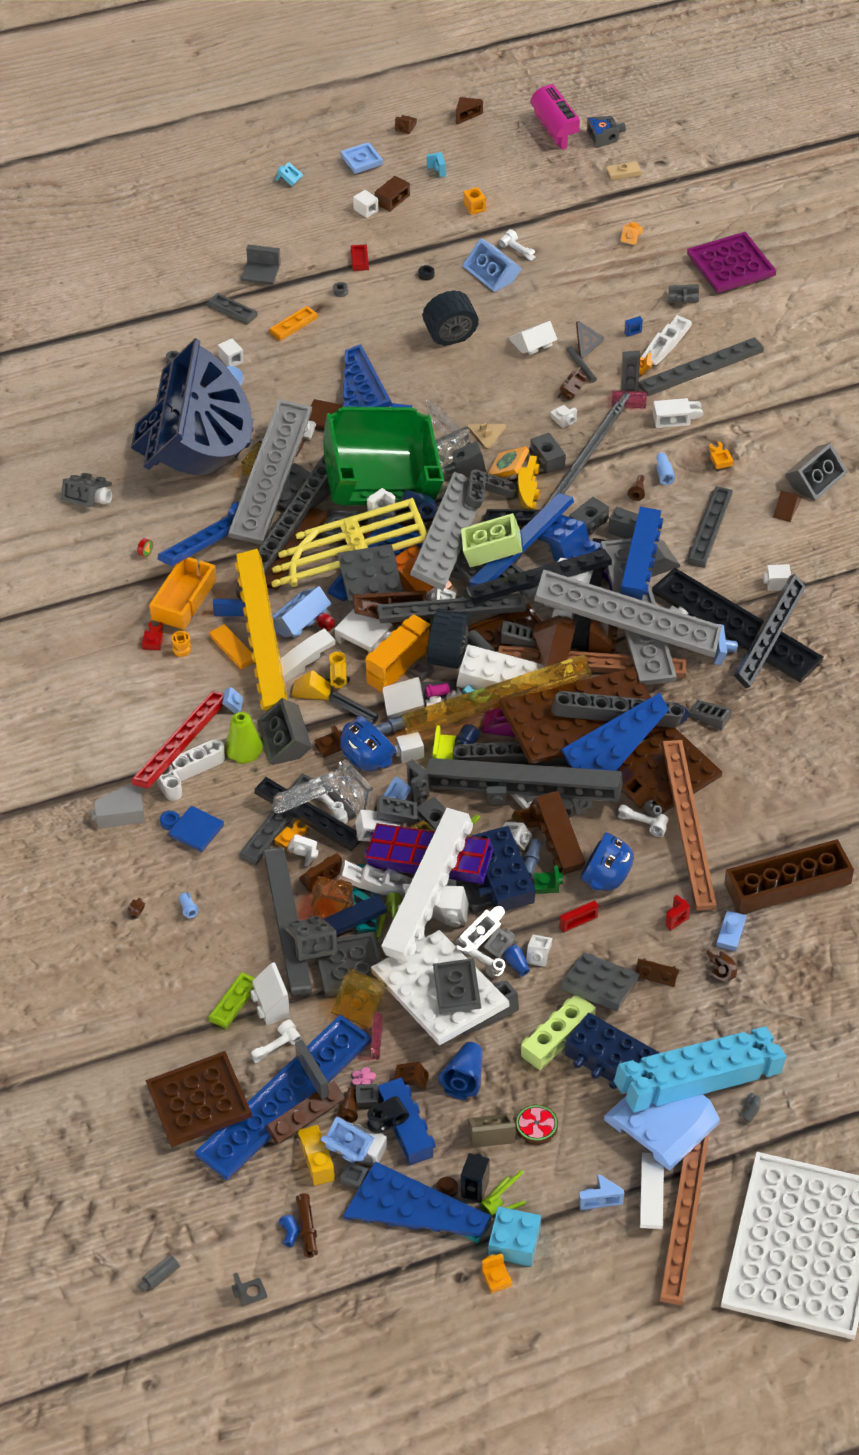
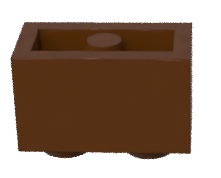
(392, 193)

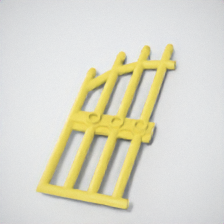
(354, 538)

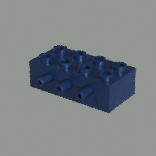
(507, 876)
(603, 1047)

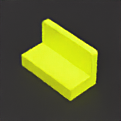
(443, 745)

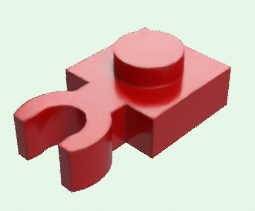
(153, 638)

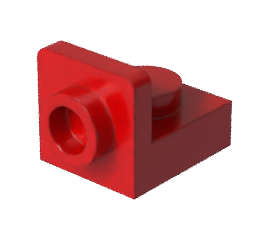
(677, 914)

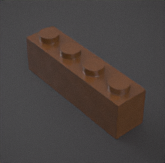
(558, 832)

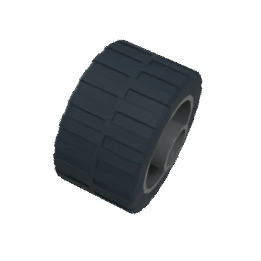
(450, 318)
(448, 638)

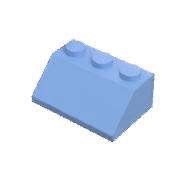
(491, 266)
(300, 612)

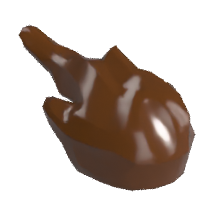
(726, 967)

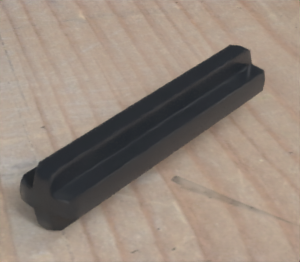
(353, 707)

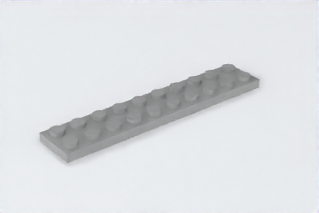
(270, 472)
(444, 535)
(628, 613)
(648, 654)

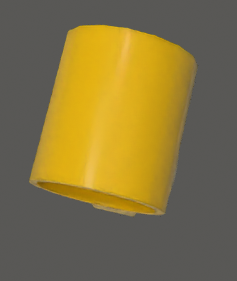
(338, 669)

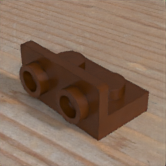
(328, 868)

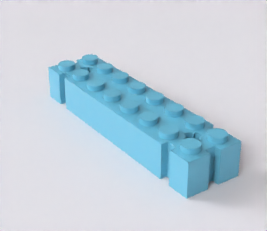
(699, 1069)

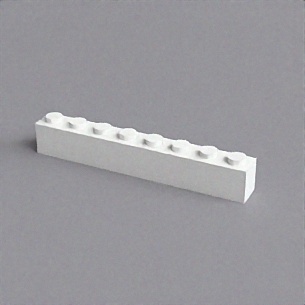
(427, 885)

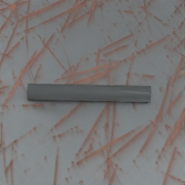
(581, 363)
(337, 798)

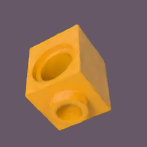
(474, 200)

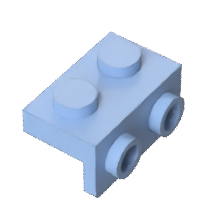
(347, 1140)

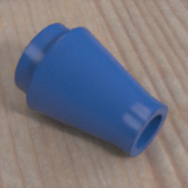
(515, 958)

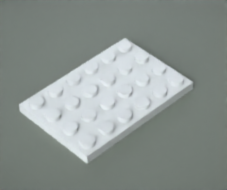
(415, 989)

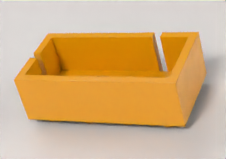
(183, 593)
(397, 653)

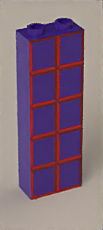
(405, 847)

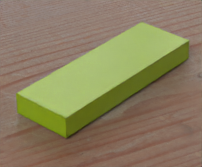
(232, 1001)

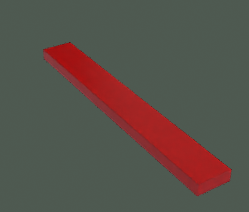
(178, 740)

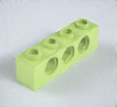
(541, 1054)

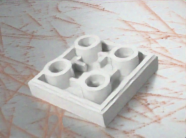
(403, 697)

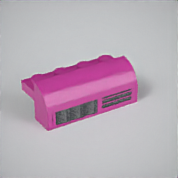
(555, 114)

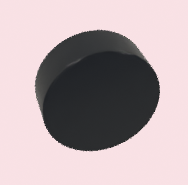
(426, 272)

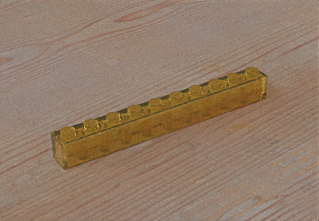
(489, 697)

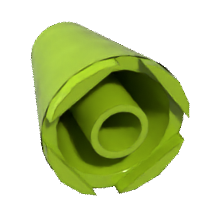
(243, 739)

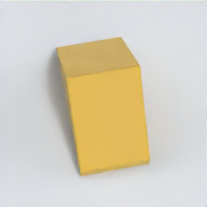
(311, 687)

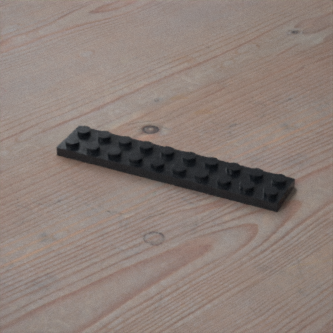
(739, 624)

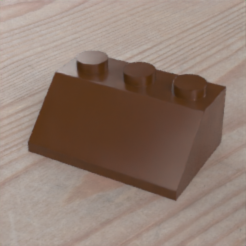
(602, 637)

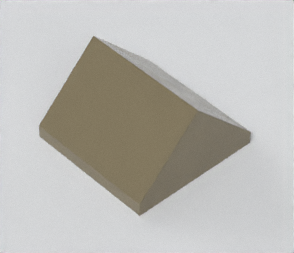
(492, 1130)

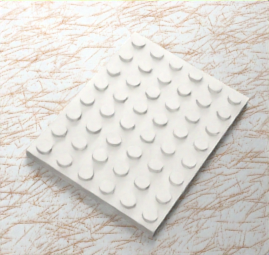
(798, 1247)

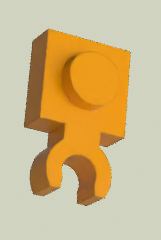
(720, 457)
(287, 834)

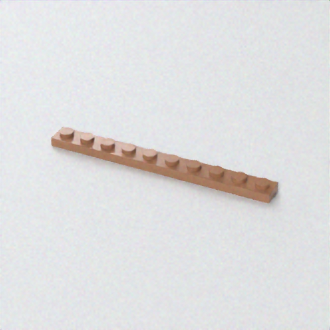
(597, 661)
(689, 825)
(684, 1224)

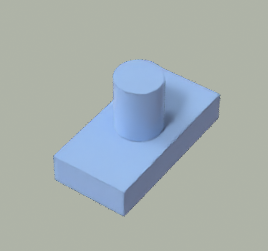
(724, 646)
(731, 931)

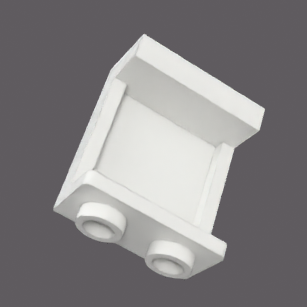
(362, 631)

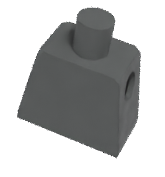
(465, 460)

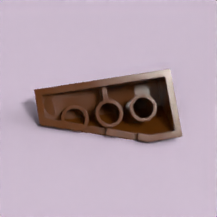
(367, 603)
(554, 639)

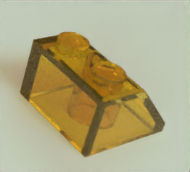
(359, 998)

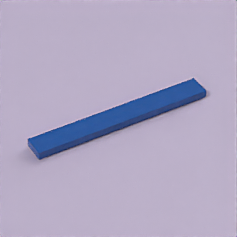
(529, 534)

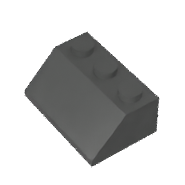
(816, 472)
(284, 732)

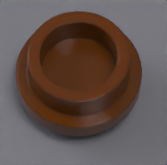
(136, 907)
(447, 1186)

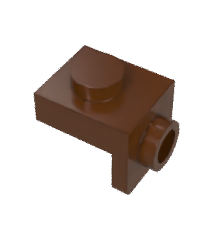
(526, 816)

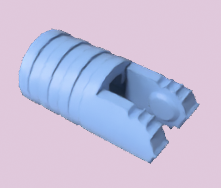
(664, 469)

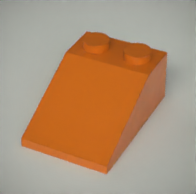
(405, 563)

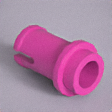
(437, 690)

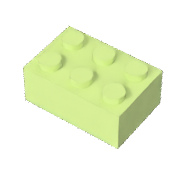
(491, 540)

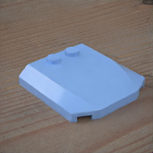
(666, 1129)

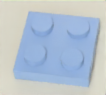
(361, 158)

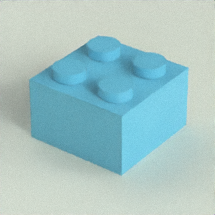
(515, 1236)

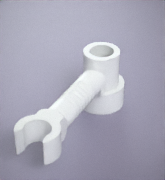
(509, 239)
(336, 807)
(658, 824)
(491, 969)
(288, 1032)

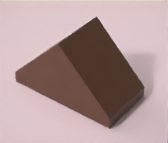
(468, 108)
(787, 506)

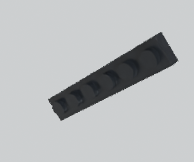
(312, 816)

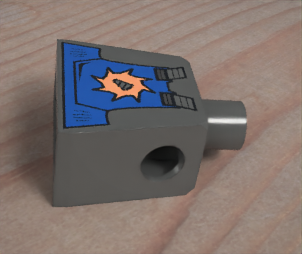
(604, 130)

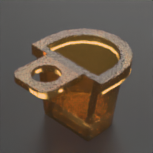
(330, 896)

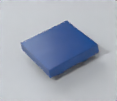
(196, 828)

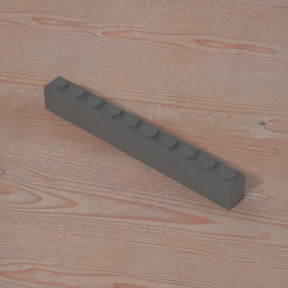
(525, 779)

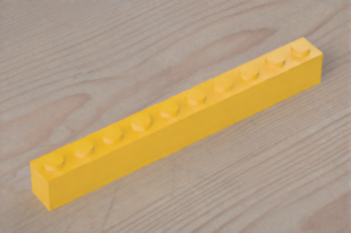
(261, 627)

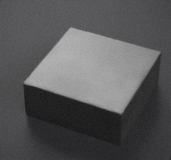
(420, 669)

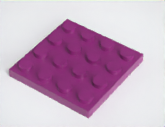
(731, 262)

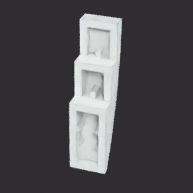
(667, 339)
(305, 653)
(374, 879)
(651, 1192)

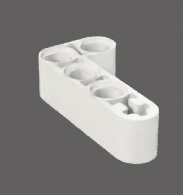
(188, 765)

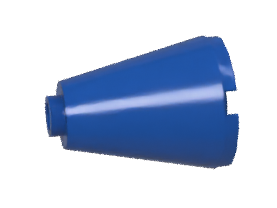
(463, 1072)

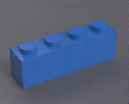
(413, 1132)

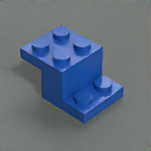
(568, 538)

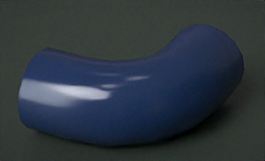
(425, 504)

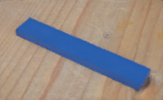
(196, 542)

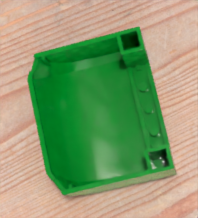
(380, 450)

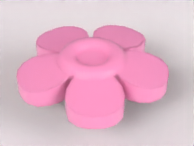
(363, 1077)

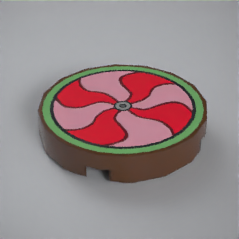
(536, 1124)

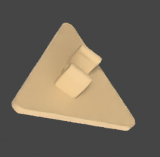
(487, 433)

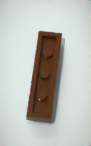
(303, 1113)

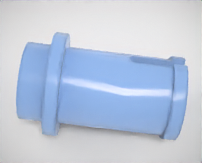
(190, 910)

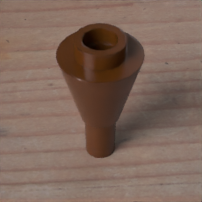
(636, 491)
(348, 1109)

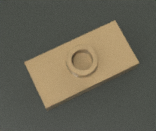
(623, 170)

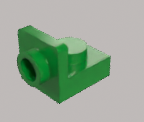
(548, 881)

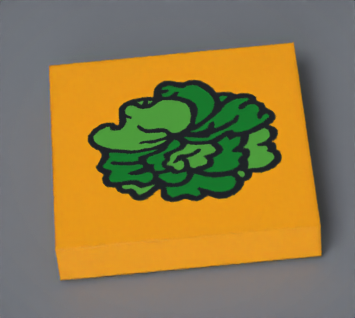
(508, 462)

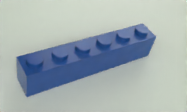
(641, 553)

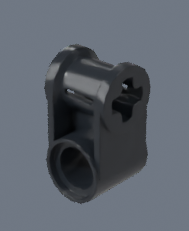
(388, 1113)

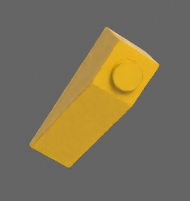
(316, 1155)

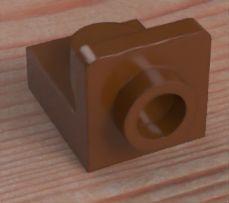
(405, 124)
(329, 743)
(412, 1074)

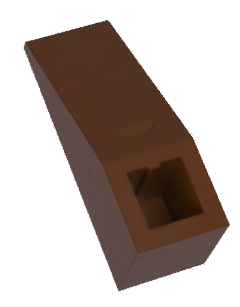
(634, 787)

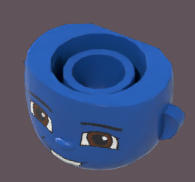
(366, 745)
(608, 864)

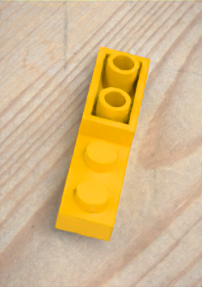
(527, 484)

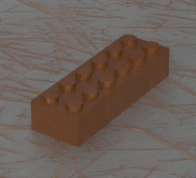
(788, 876)

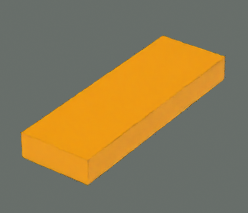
(293, 323)
(231, 646)

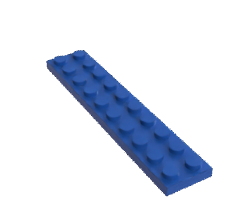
(235, 1144)

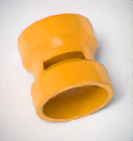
(181, 643)

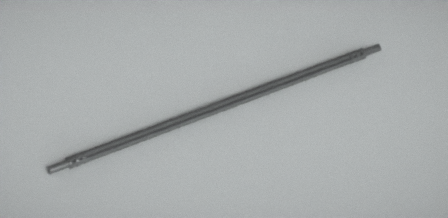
(588, 450)

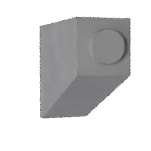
(119, 808)

